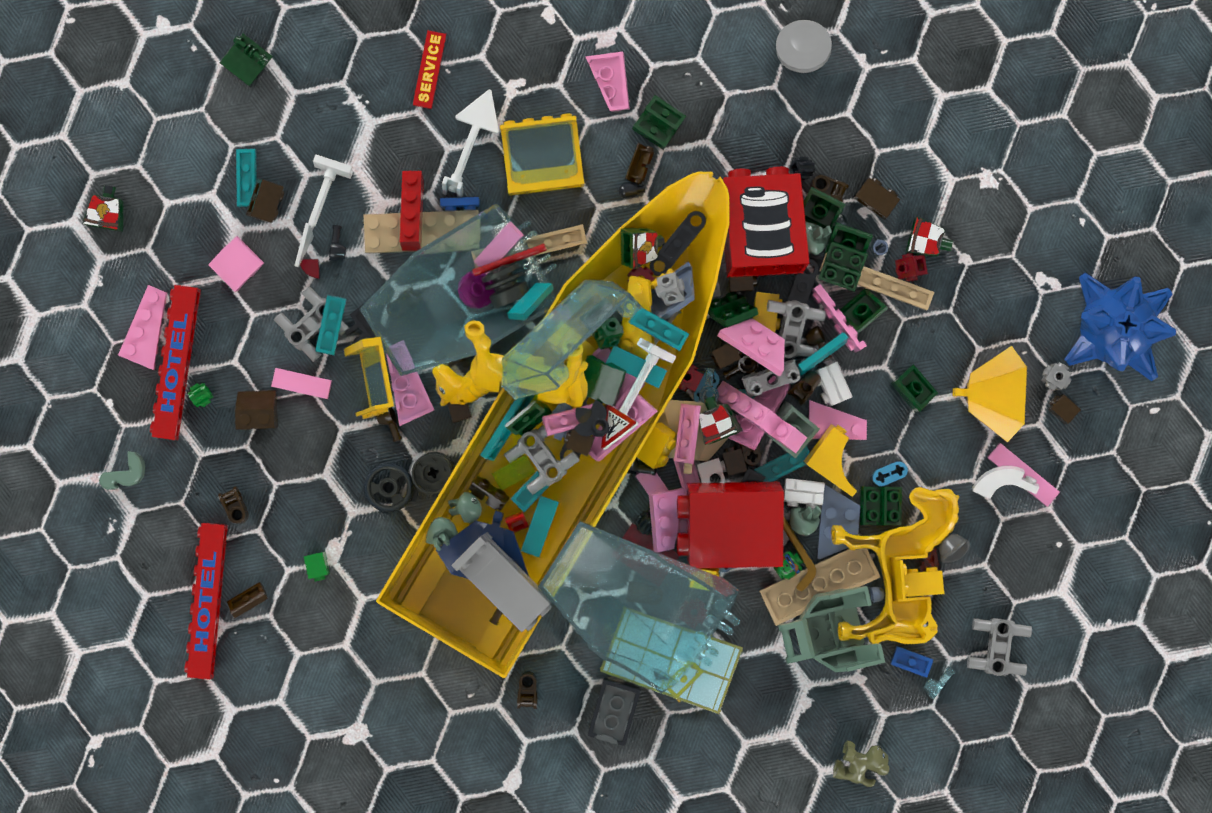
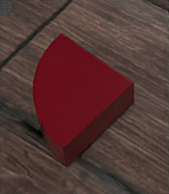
(311, 267)

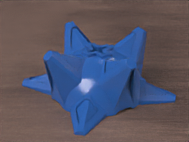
(1121, 326)

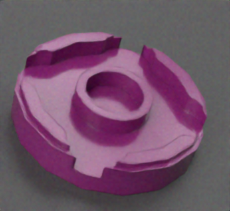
(473, 291)

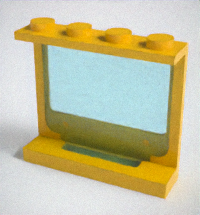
(542, 154)
(374, 374)

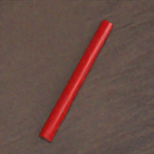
(510, 259)

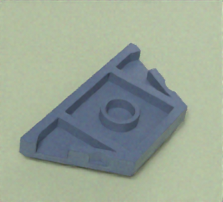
(659, 307)
(836, 511)

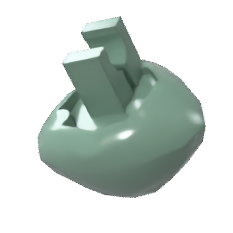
(817, 237)
(467, 506)
(804, 520)
(440, 532)

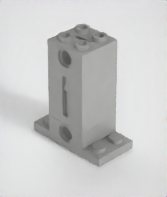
(503, 582)

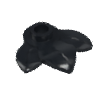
(590, 418)

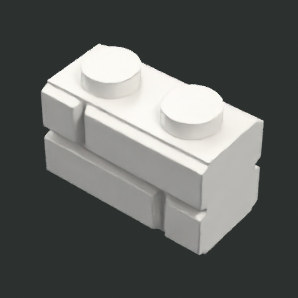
(833, 384)
(803, 492)

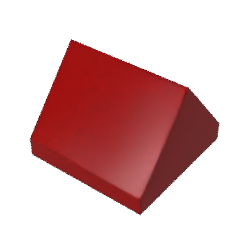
(517, 522)

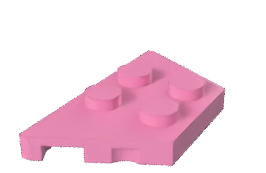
(757, 343)

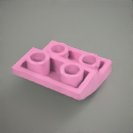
(236, 263)

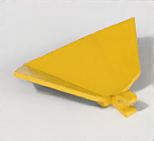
(998, 393)

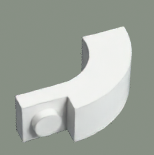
(1001, 476)

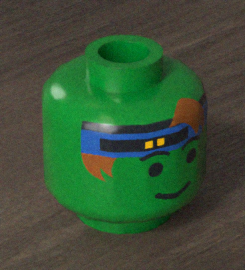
(791, 566)

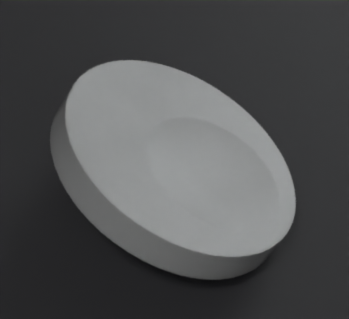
(803, 46)

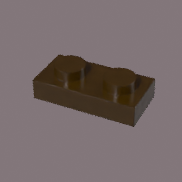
(247, 600)

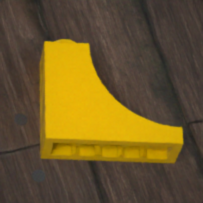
(827, 457)

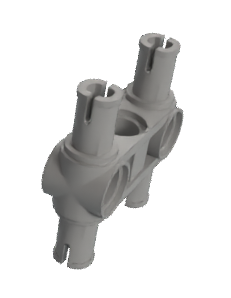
(308, 325)
(793, 325)
(757, 382)
(542, 459)
(999, 647)

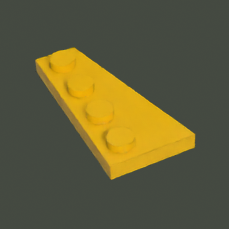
(641, 292)

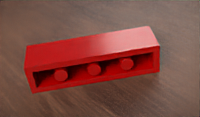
(411, 210)

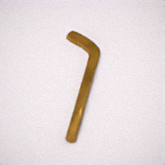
(804, 556)

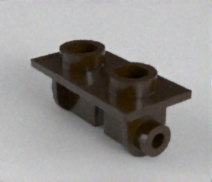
(637, 168)
(497, 497)

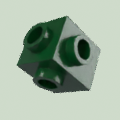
(609, 333)

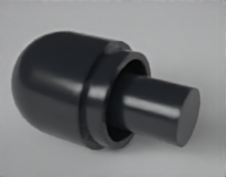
(630, 190)

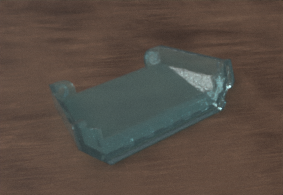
(538, 359)

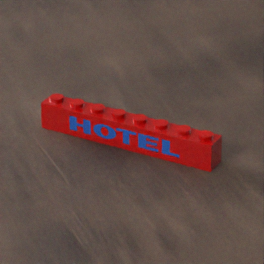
(176, 362)
(206, 601)

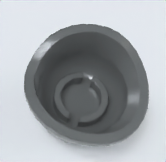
(953, 548)

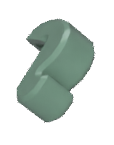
(133, 476)

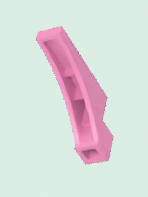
(761, 417)

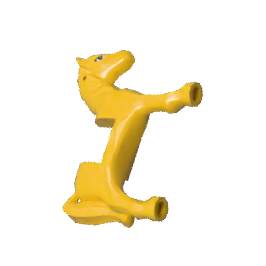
(487, 370)
(903, 616)

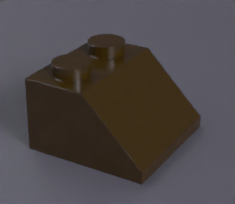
(256, 410)

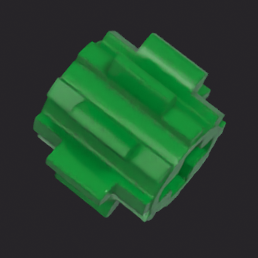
(200, 395)

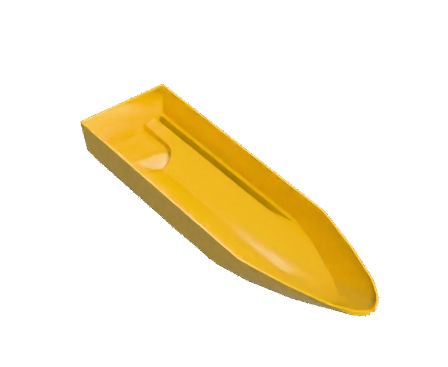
(453, 606)

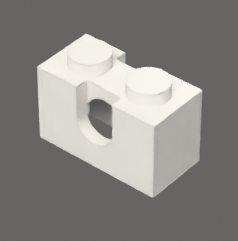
(710, 467)

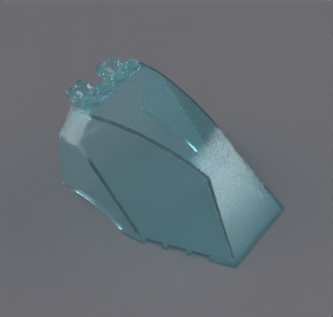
(420, 303)
(638, 605)

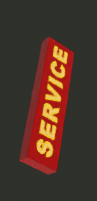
(429, 69)

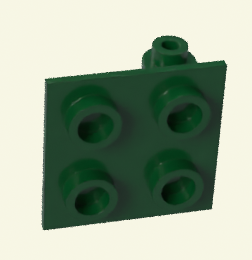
(245, 59)

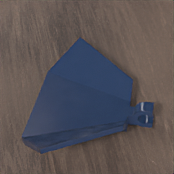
(463, 540)

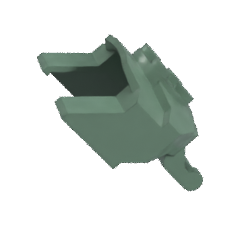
(819, 636)

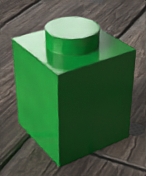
(317, 566)

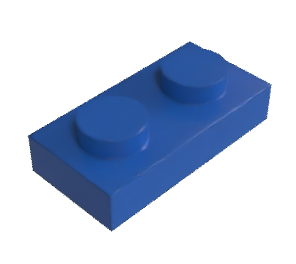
(467, 203)
(911, 661)

